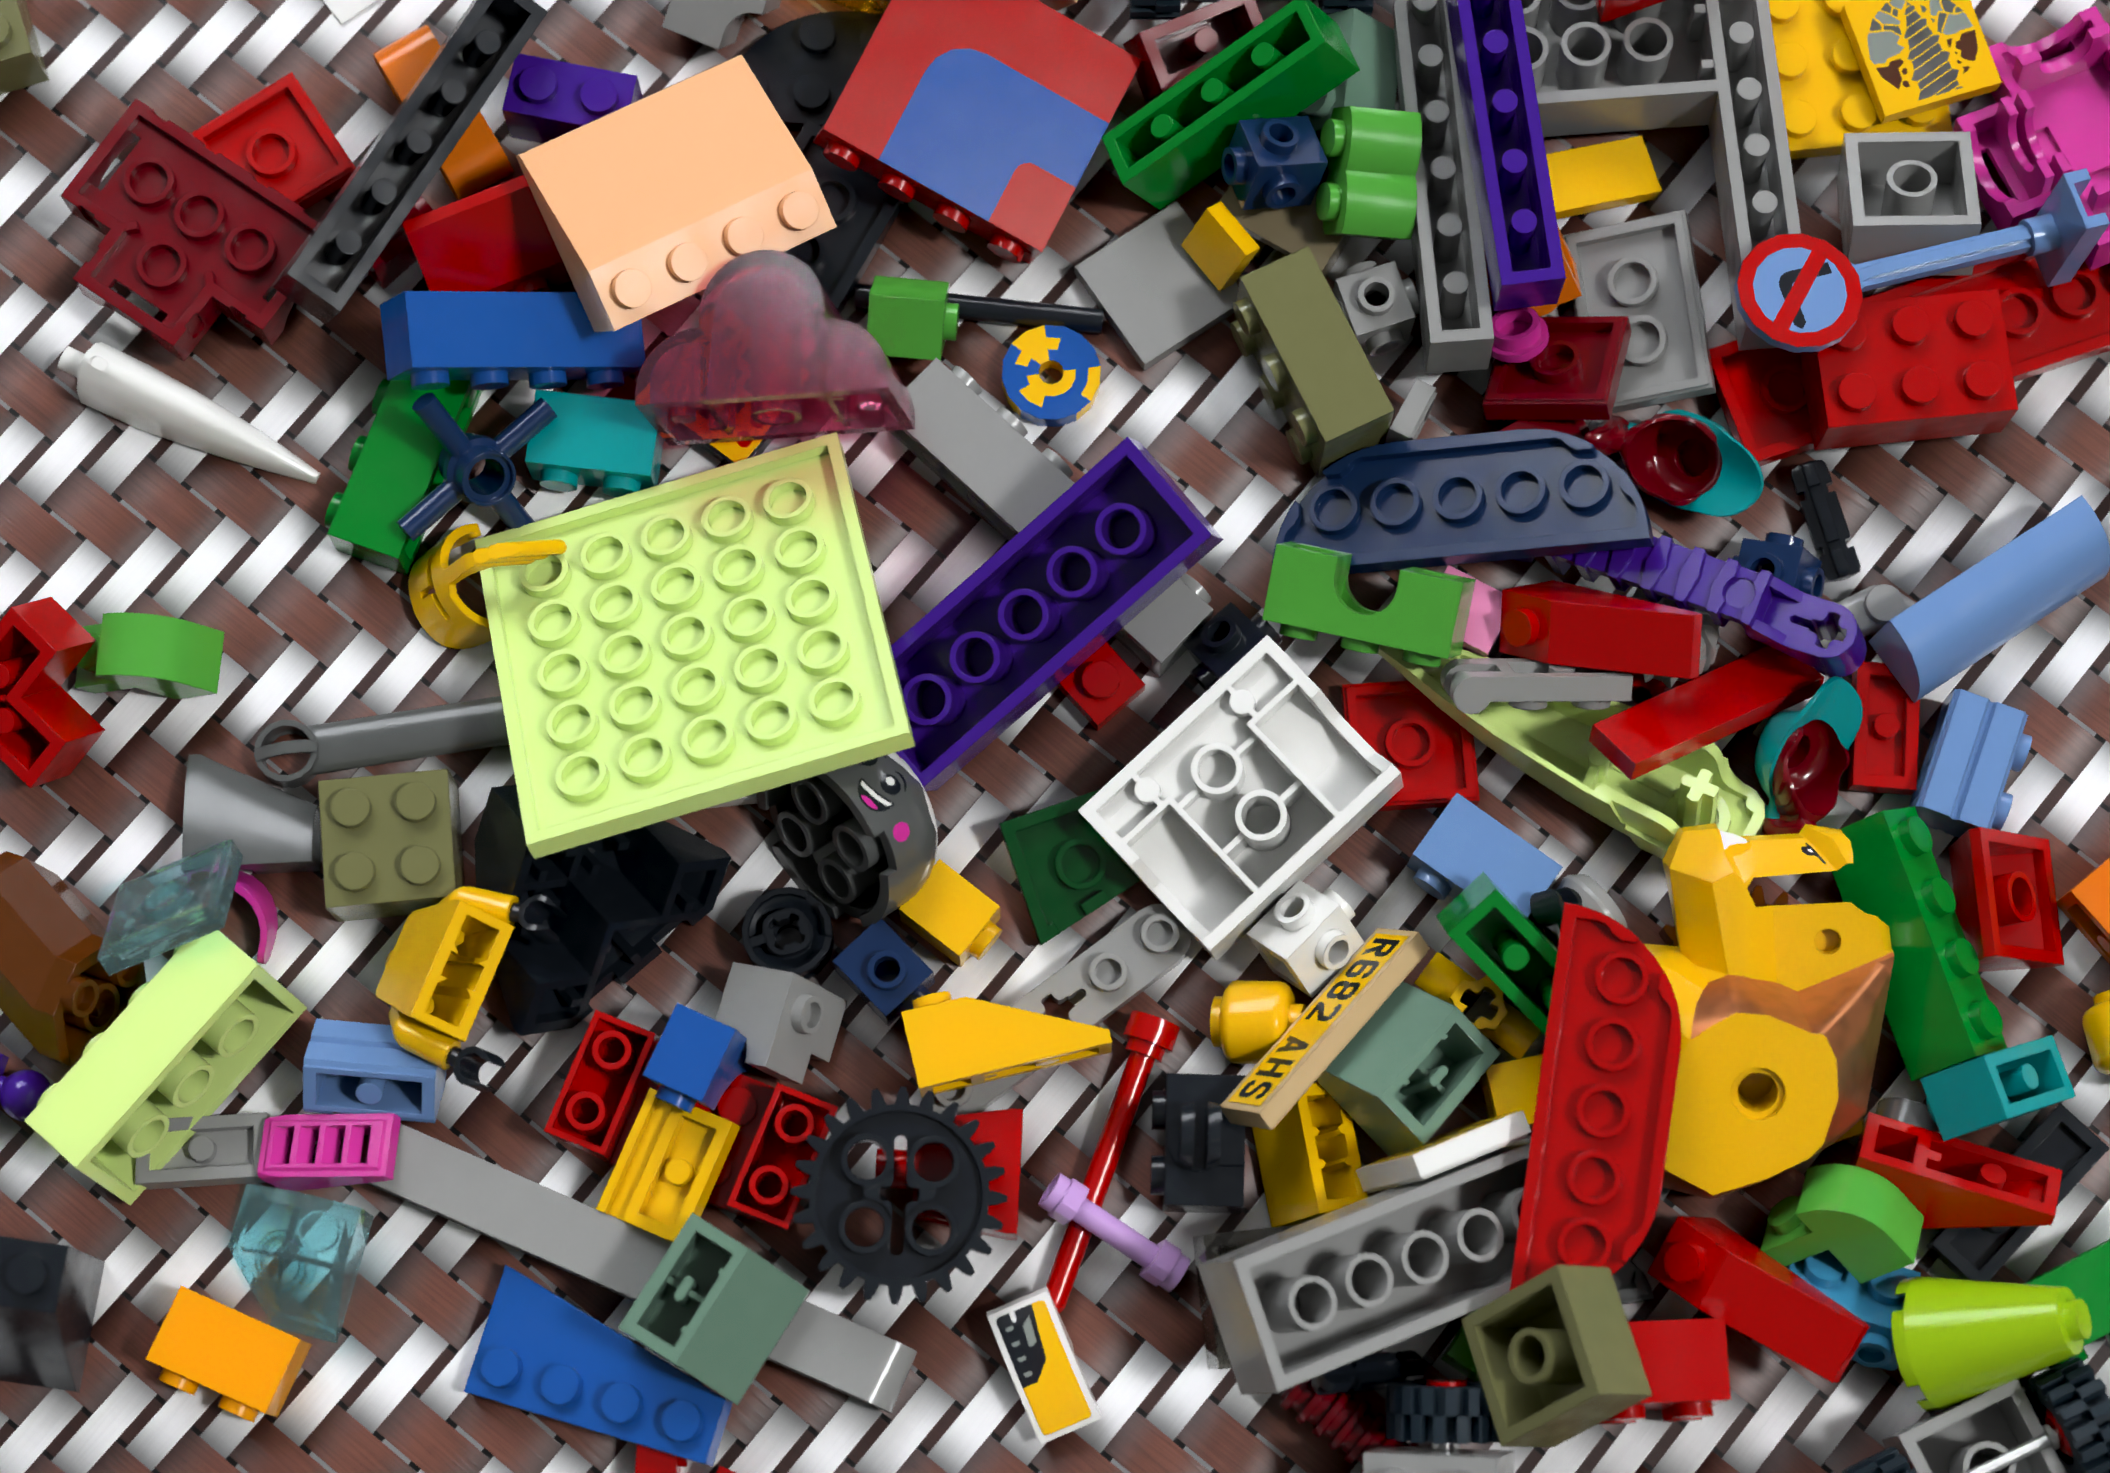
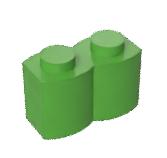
(1370, 173)

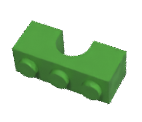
(1313, 595)

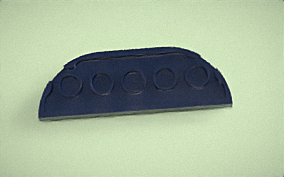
(1470, 502)

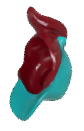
(1684, 461)
(1805, 755)

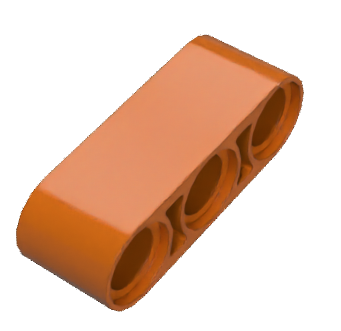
(478, 156)

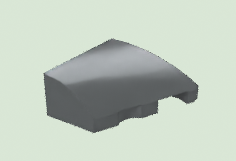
(265, 823)

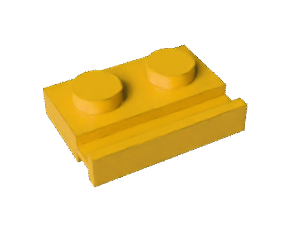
(667, 1167)

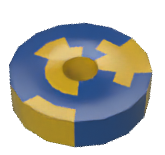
(1057, 349)

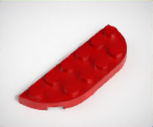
(1599, 1101)

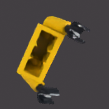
(445, 968)

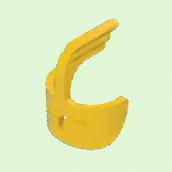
(443, 612)

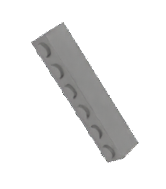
(1012, 482)

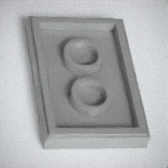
(1651, 277)

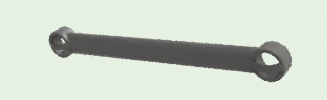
(383, 738)

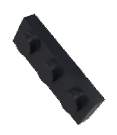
(2056, 1141)

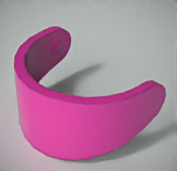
(265, 910)

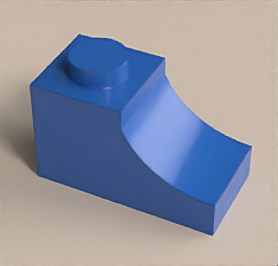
(696, 1060)

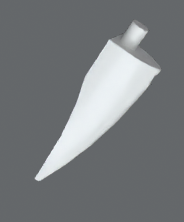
(173, 411)

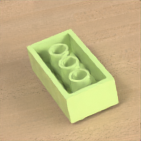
(165, 1057)

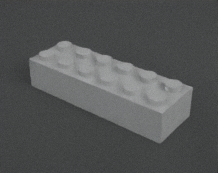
(1368, 1272)

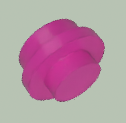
(1518, 335)

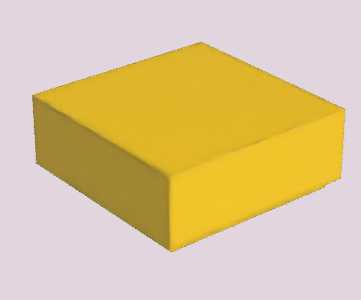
(1220, 246)

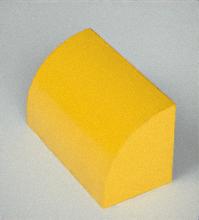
(1309, 1160)

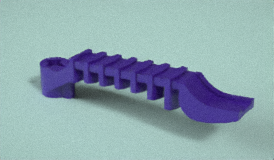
(1727, 592)

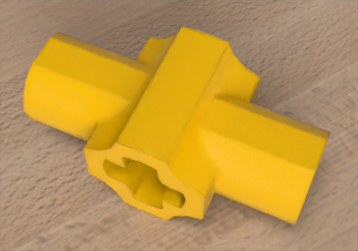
(1508, 1028)

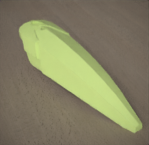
(1557, 753)

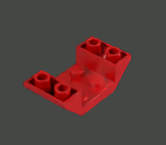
(774, 1122)

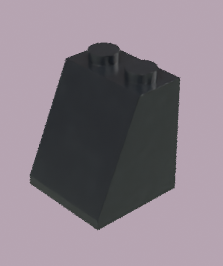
(46, 1312)

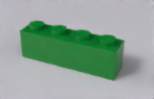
(1261, 75)
(393, 473)
(1504, 946)
(1935, 983)

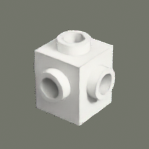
(1307, 937)

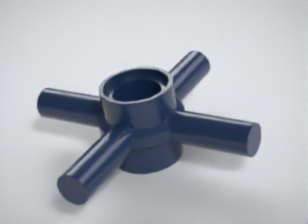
(459, 456)

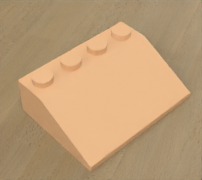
(673, 193)

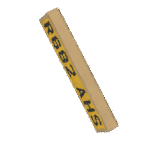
(1324, 1028)

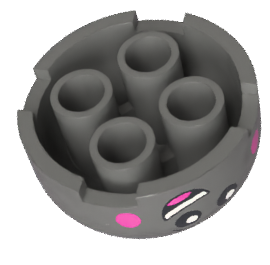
(879, 831)

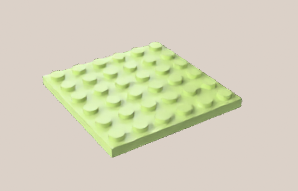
(692, 647)

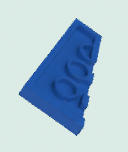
(578, 1371)

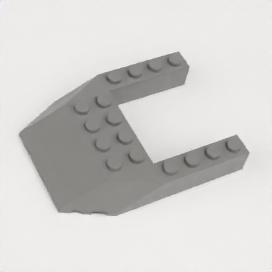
(1636, 72)

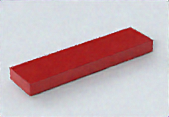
(1704, 710)

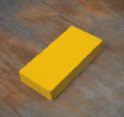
(1602, 177)

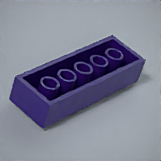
(1043, 607)

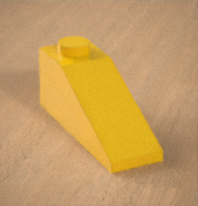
(982, 1041)

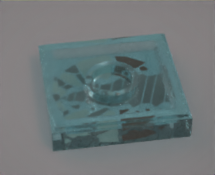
(170, 906)

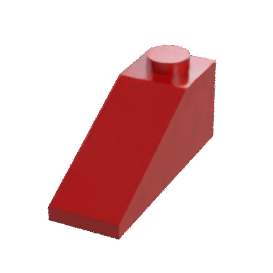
(1599, 630)
(1957, 1180)
(1757, 1295)

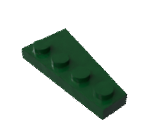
(1062, 866)

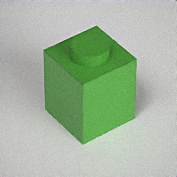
(911, 317)

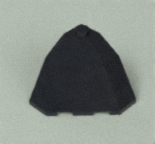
(617, 902)

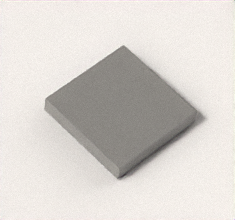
(1154, 288)

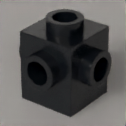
(1224, 642)

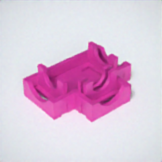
(2047, 124)

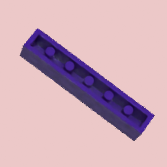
(1507, 152)

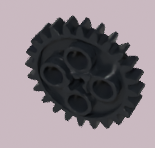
(959, 1197)

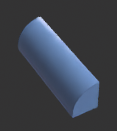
(1995, 599)

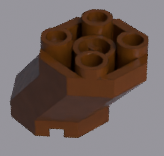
(51, 966)

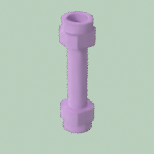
(1160, 1263)

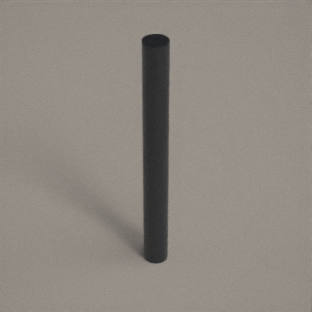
(1013, 311)

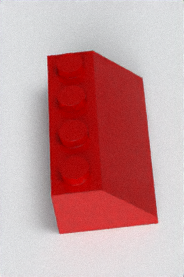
(488, 243)

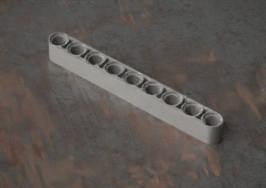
(624, 1259)

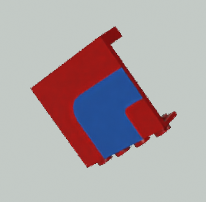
(979, 114)

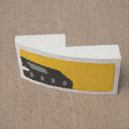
(1043, 1365)

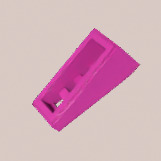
(290, 1145)

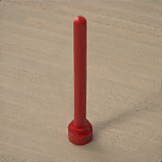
(1147, 1042)

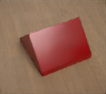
(2006, 899)

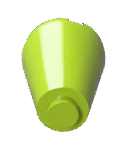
(1981, 1334)

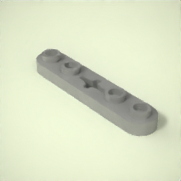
(1107, 974)

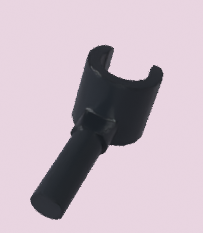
(1549, 905)

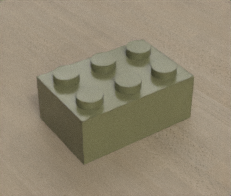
(1310, 361)

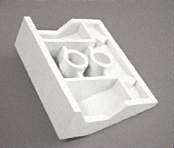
(1241, 797)

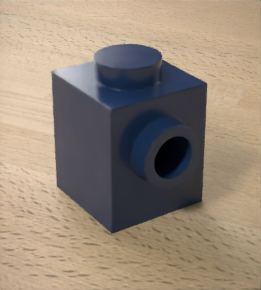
(884, 971)

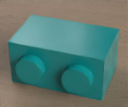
(595, 445)
(1997, 1087)

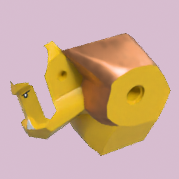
(1771, 1008)

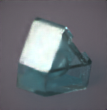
(300, 1257)

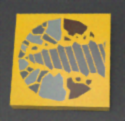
(1919, 54)

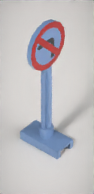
(1809, 294)

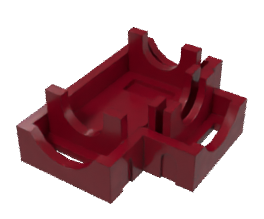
(184, 234)

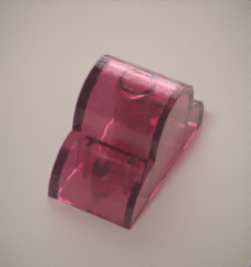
(769, 363)

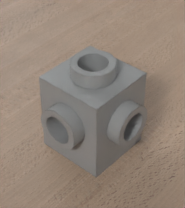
(1377, 327)

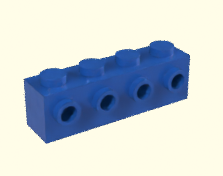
(502, 339)

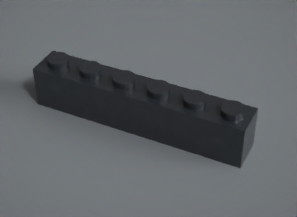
(407, 155)

